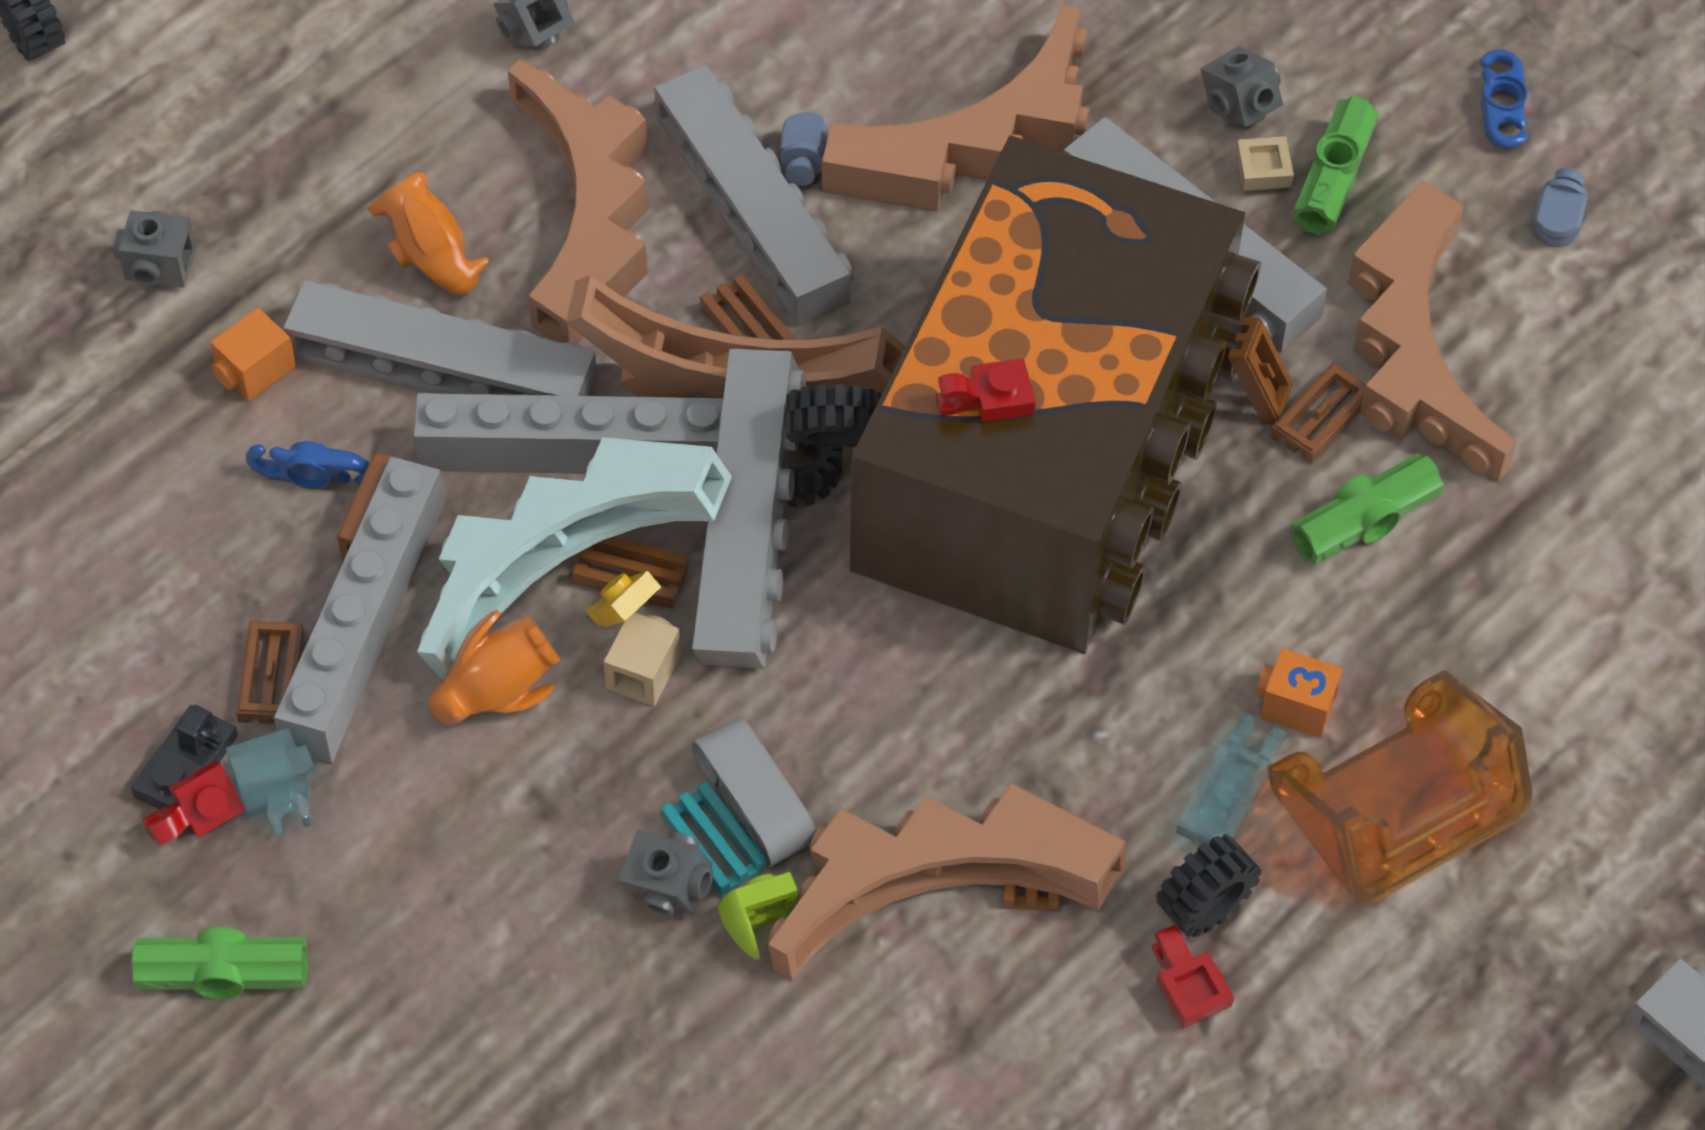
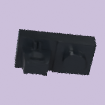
(190, 746)

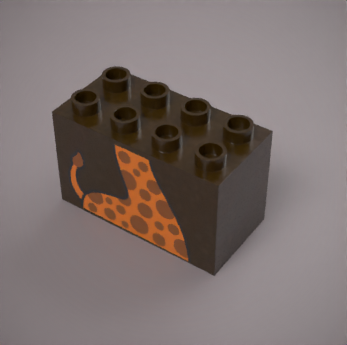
(1124, 325)

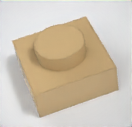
(1264, 163)

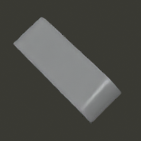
(754, 790)

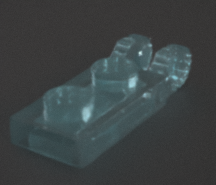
(1229, 785)

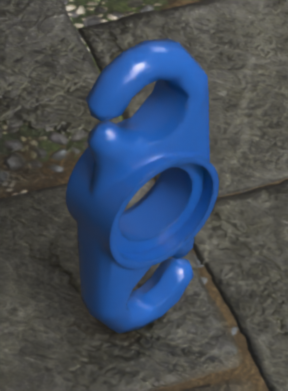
(1498, 115)
(307, 464)

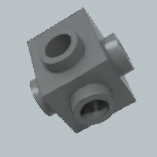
(532, 28)
(1242, 86)
(155, 248)
(667, 872)

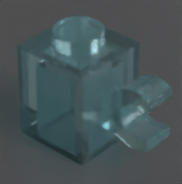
(273, 777)

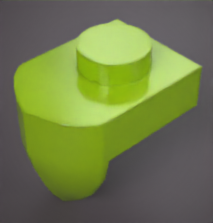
(756, 906)

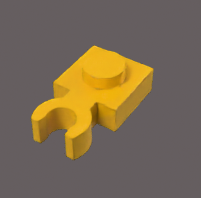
(622, 598)

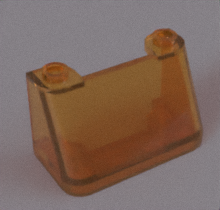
(1413, 796)

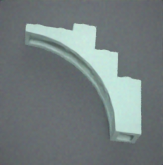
(623, 489)

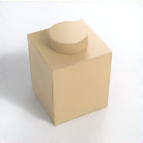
(642, 658)

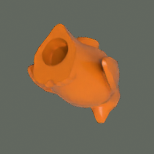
(428, 235)
(495, 671)

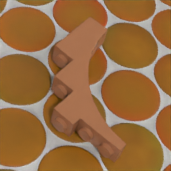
(920, 159)
(610, 194)
(1397, 333)
(680, 360)
(934, 848)

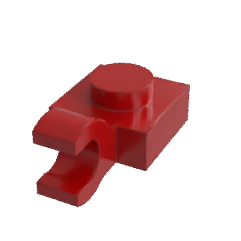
(993, 388)
(201, 802)
(1189, 983)

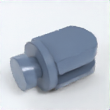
(803, 147)
(1560, 208)

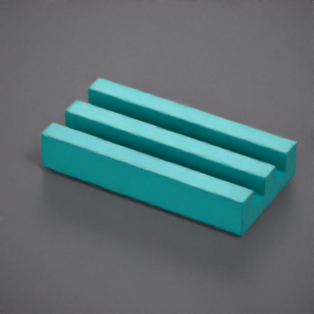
(691, 805)

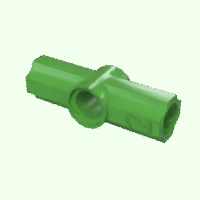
(1335, 165)
(1366, 508)
(220, 963)

